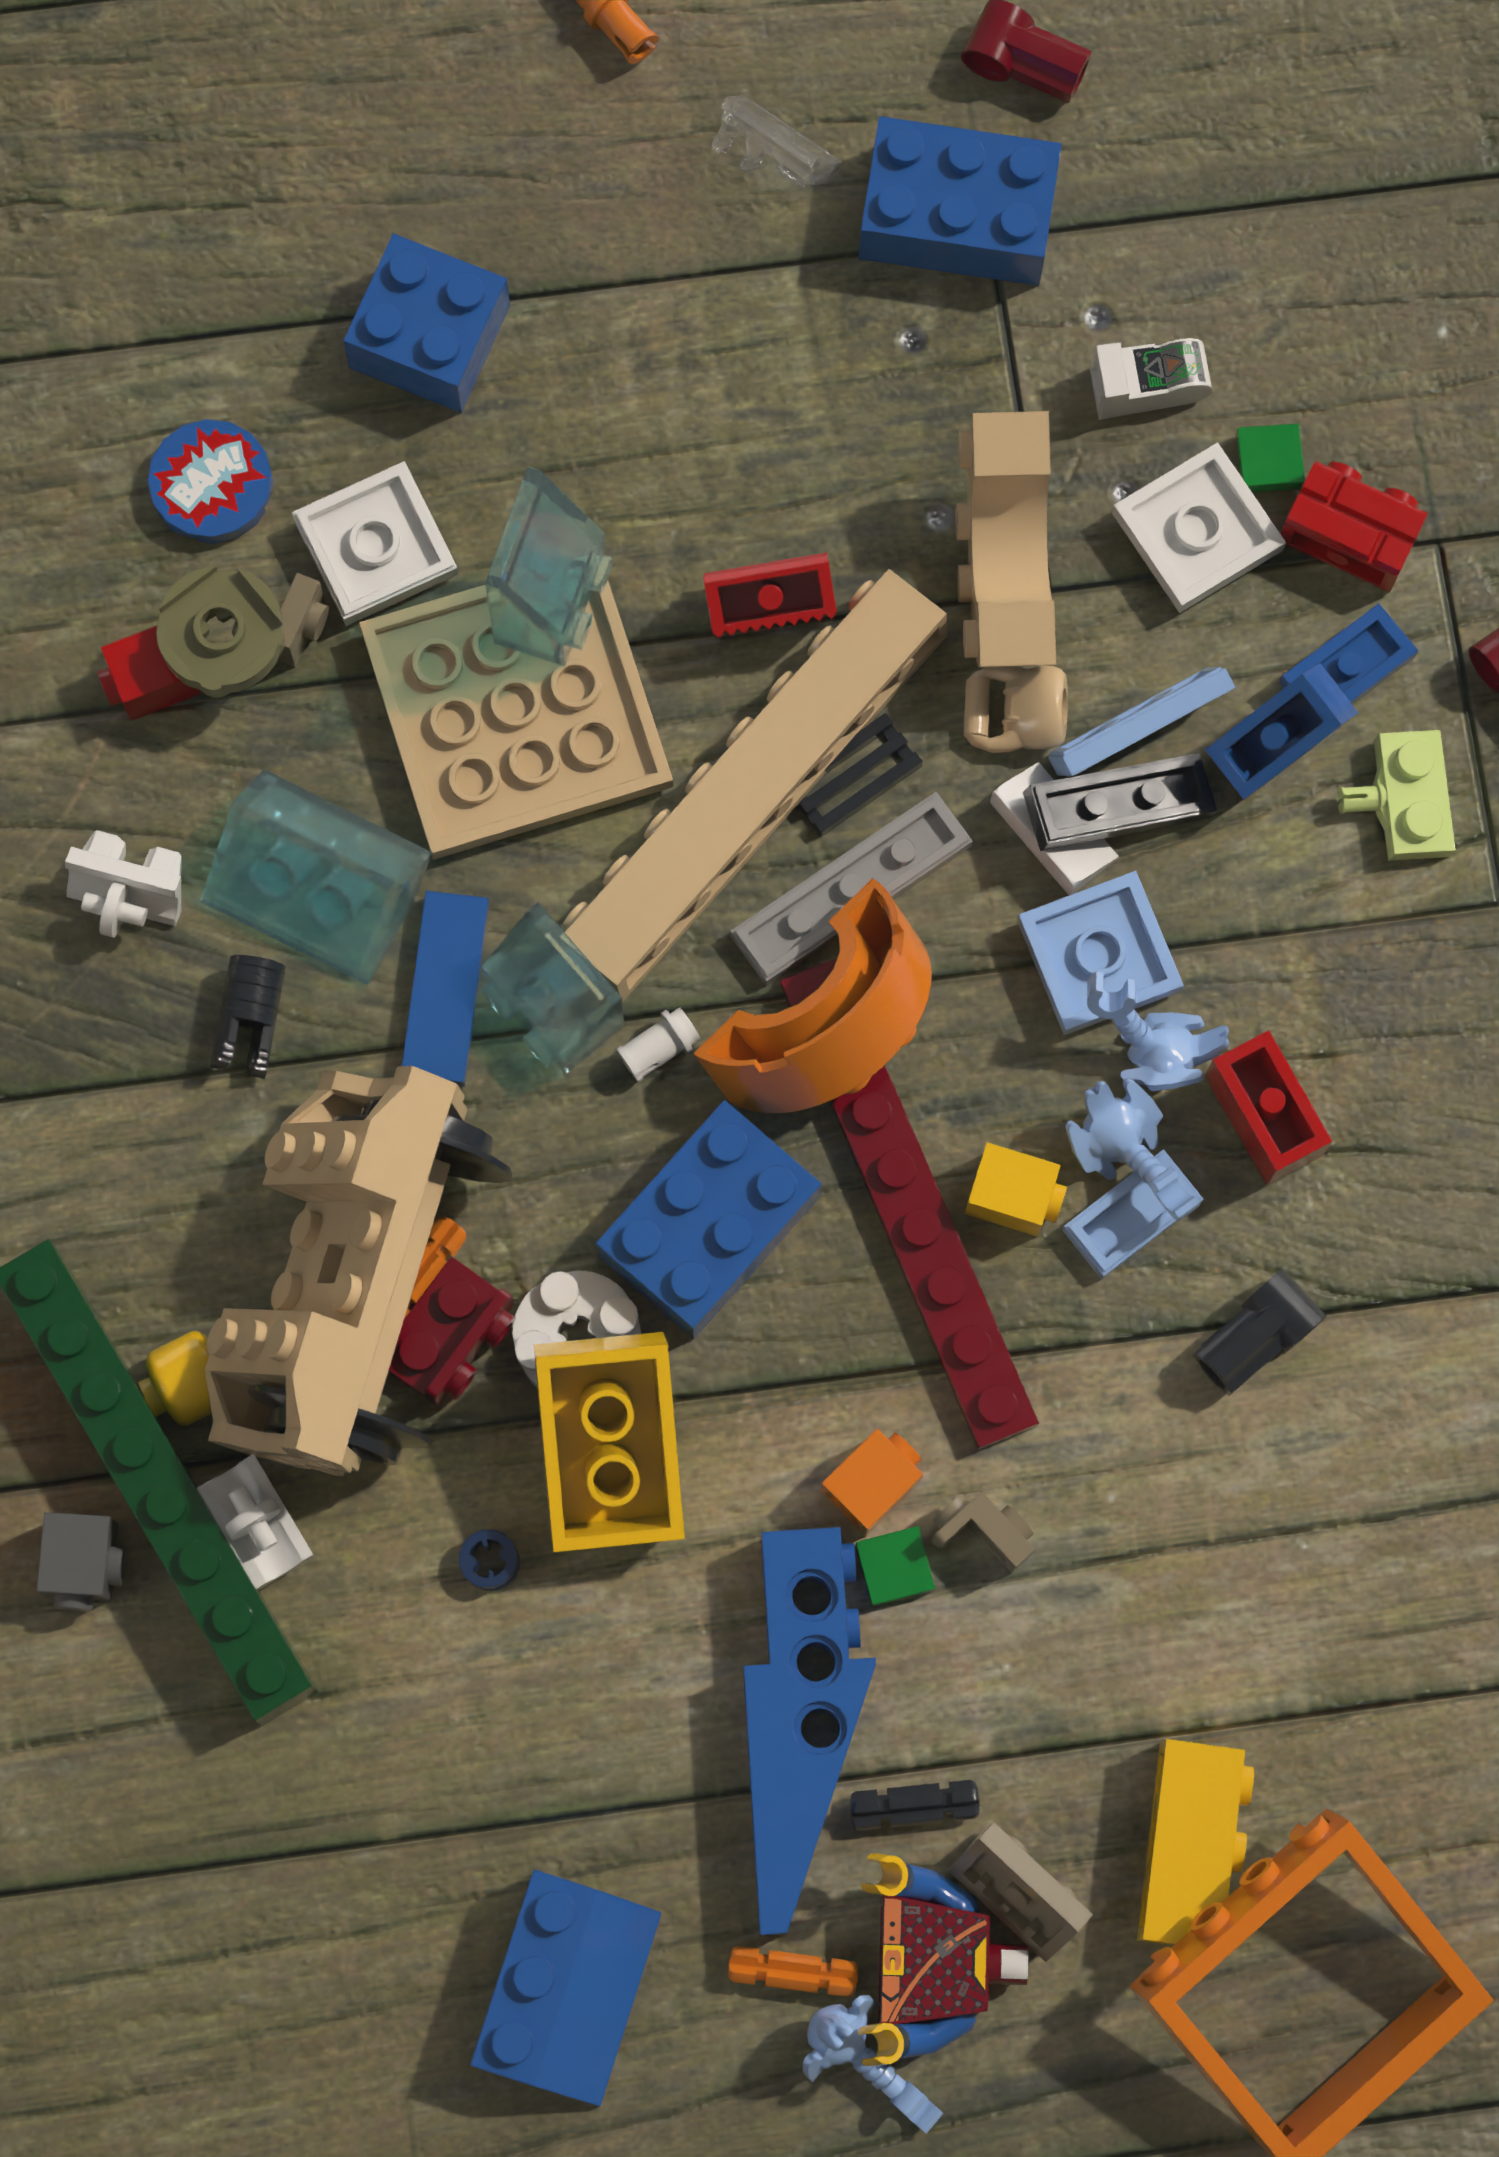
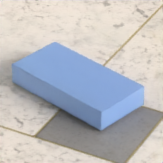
(1123, 1221)

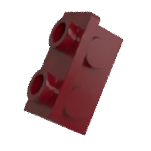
(449, 1331)

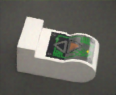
(1148, 376)

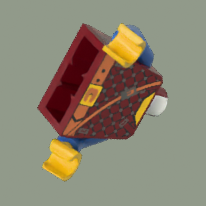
(932, 1962)

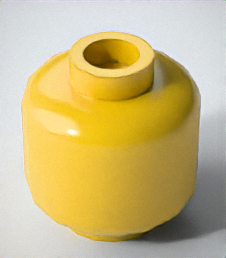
(178, 1379)

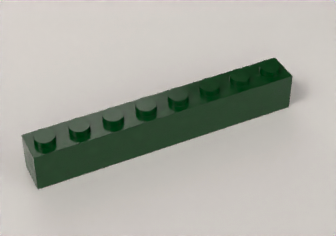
(155, 1483)

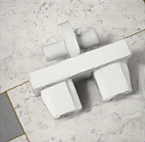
(124, 889)
(255, 1522)

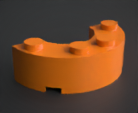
(839, 1031)

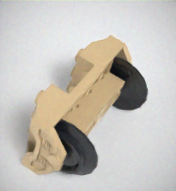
(350, 1270)

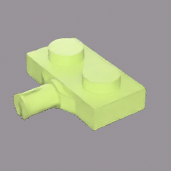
(1407, 795)

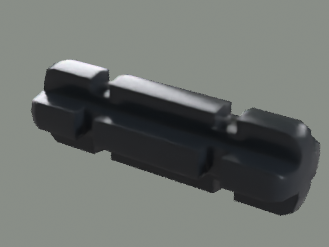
(915, 1805)

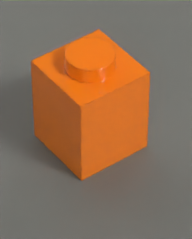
(873, 1480)

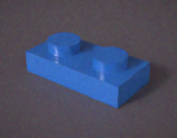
(1360, 654)

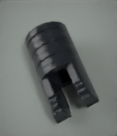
(249, 1002)

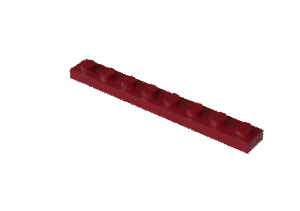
(928, 1249)

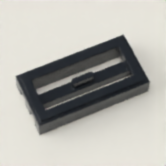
(895, 744)

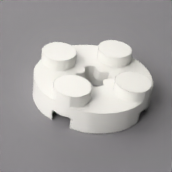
(562, 1301)

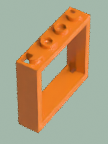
(1381, 2064)

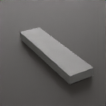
(894, 856)

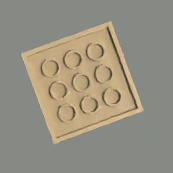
(506, 736)

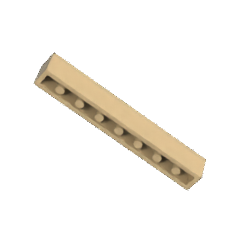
(750, 788)

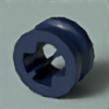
(508, 1554)

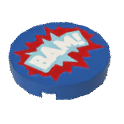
(210, 481)

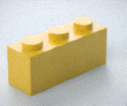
(1192, 1835)

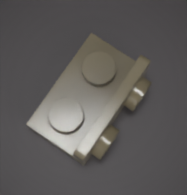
(1020, 1891)

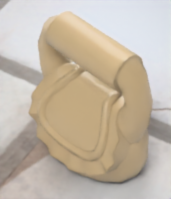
(1032, 709)

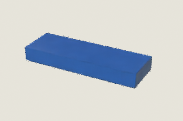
(446, 984)

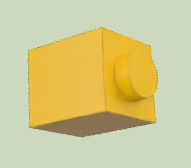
(1015, 1190)

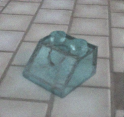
(551, 991)

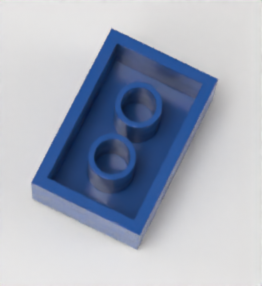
(959, 200)
(708, 1219)

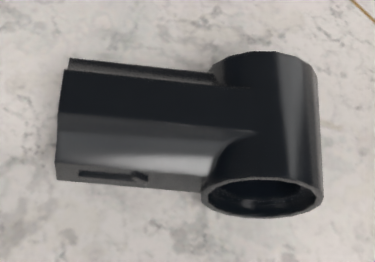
(1269, 1323)

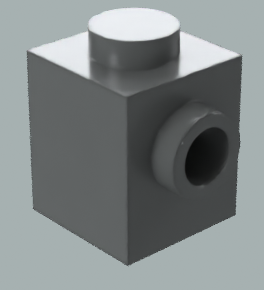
(79, 1560)

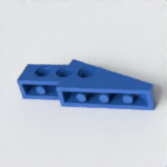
(787, 1775)

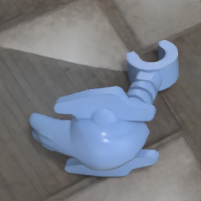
(1160, 1043)
(1115, 1134)
(836, 2041)

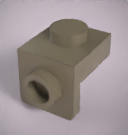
(302, 616)
(999, 1530)

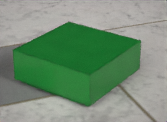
(1270, 457)
(895, 1566)

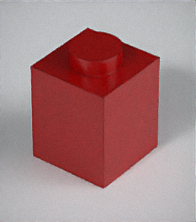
(140, 676)

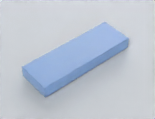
(1140, 721)

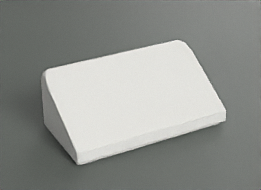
(1069, 865)

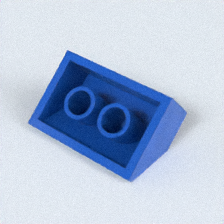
(566, 1988)

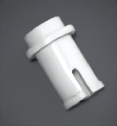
(659, 1044)

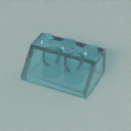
(314, 875)

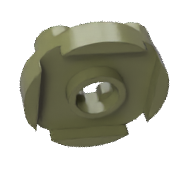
(220, 666)

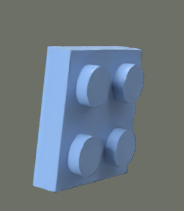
(1100, 931)

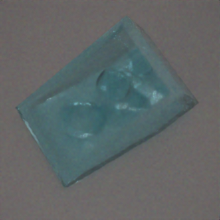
(545, 573)

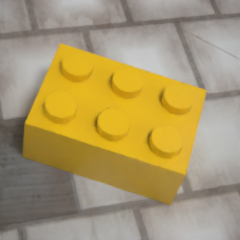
(609, 1441)

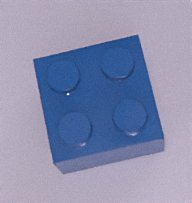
(427, 323)

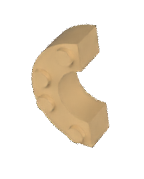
(1006, 540)

